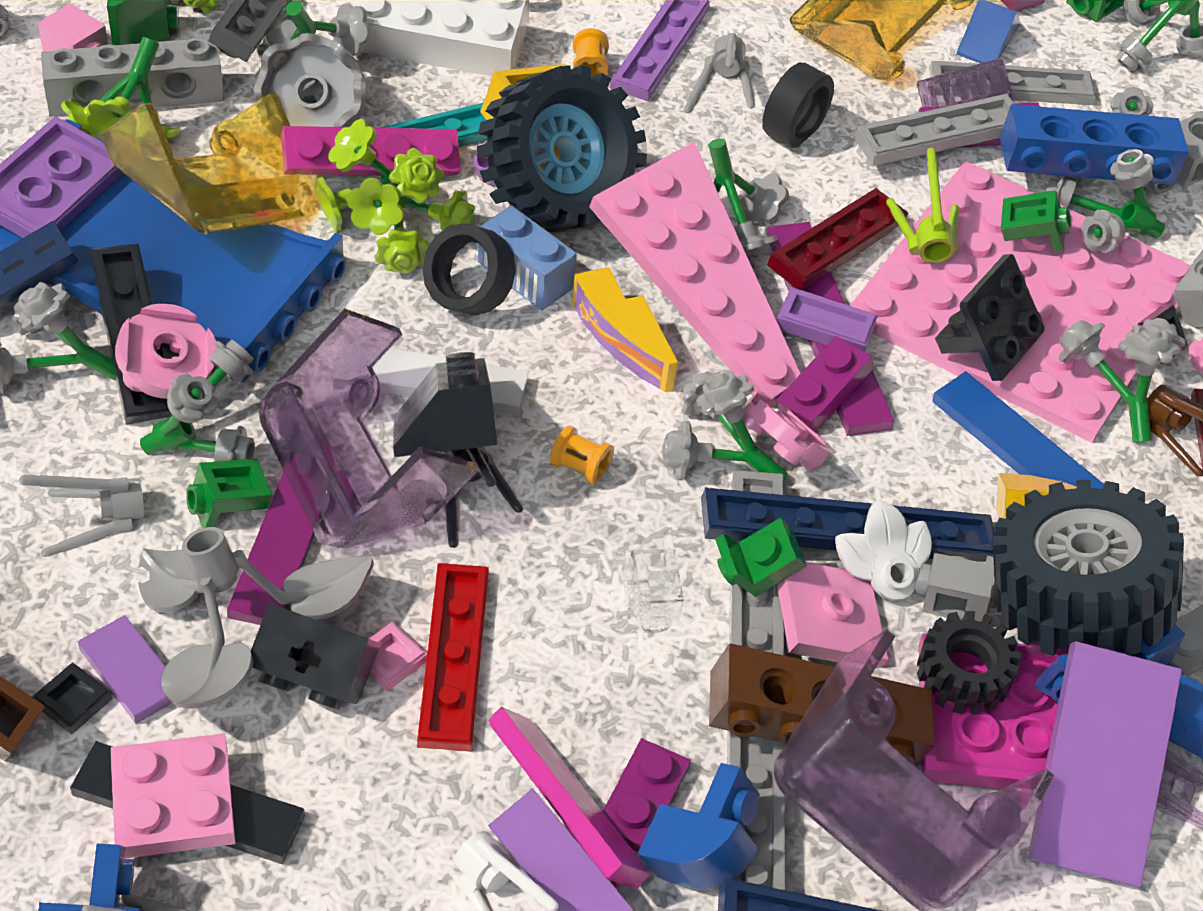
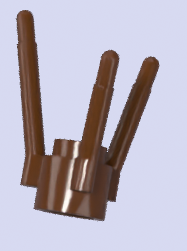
(1173, 411)

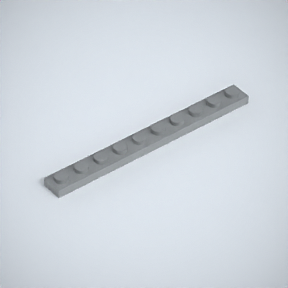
(760, 625)

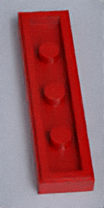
(453, 658)

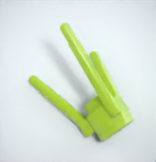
(934, 237)

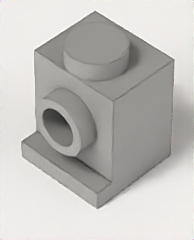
(956, 585)

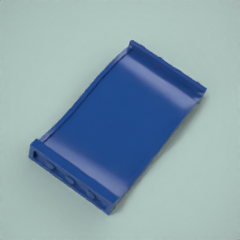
(236, 282)

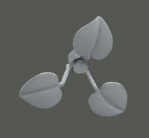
(208, 566)

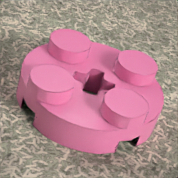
(144, 333)
(795, 438)

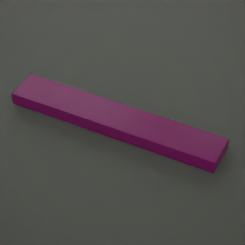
(866, 406)

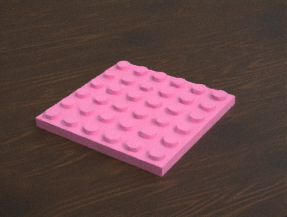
(1066, 286)

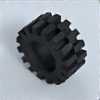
(976, 639)

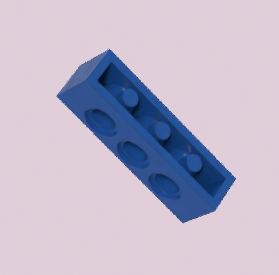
(1089, 142)

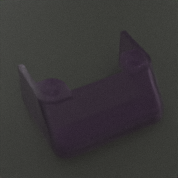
(327, 452)
(885, 805)

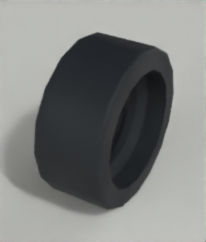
(798, 104)
(439, 262)

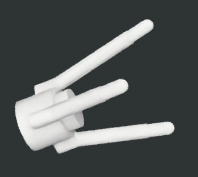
(490, 867)

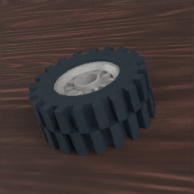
(1088, 568)

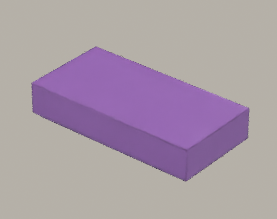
(823, 319)
(127, 667)

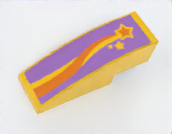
(624, 327)

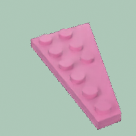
(689, 249)

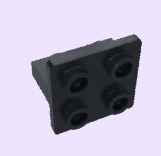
(995, 320)

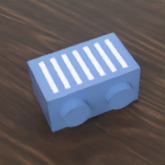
(542, 262)

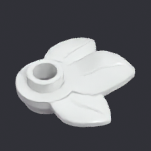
(886, 544)

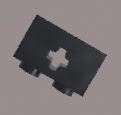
(283, 643)

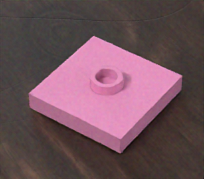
(828, 612)

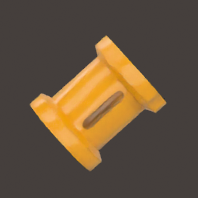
(590, 50)
(565, 454)

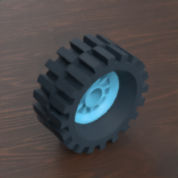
(584, 123)

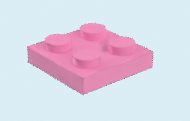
(172, 795)

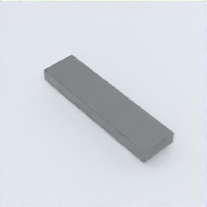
(1033, 83)
(936, 128)

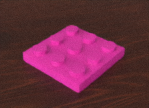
(997, 744)

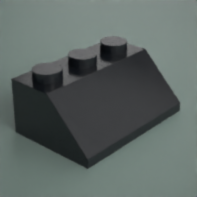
(448, 409)

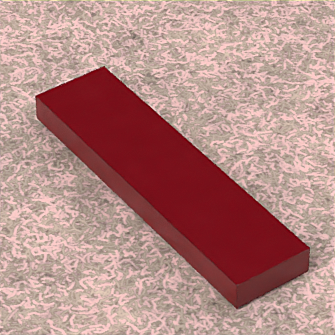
(834, 240)

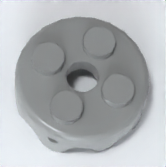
(309, 58)

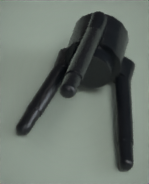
(490, 475)

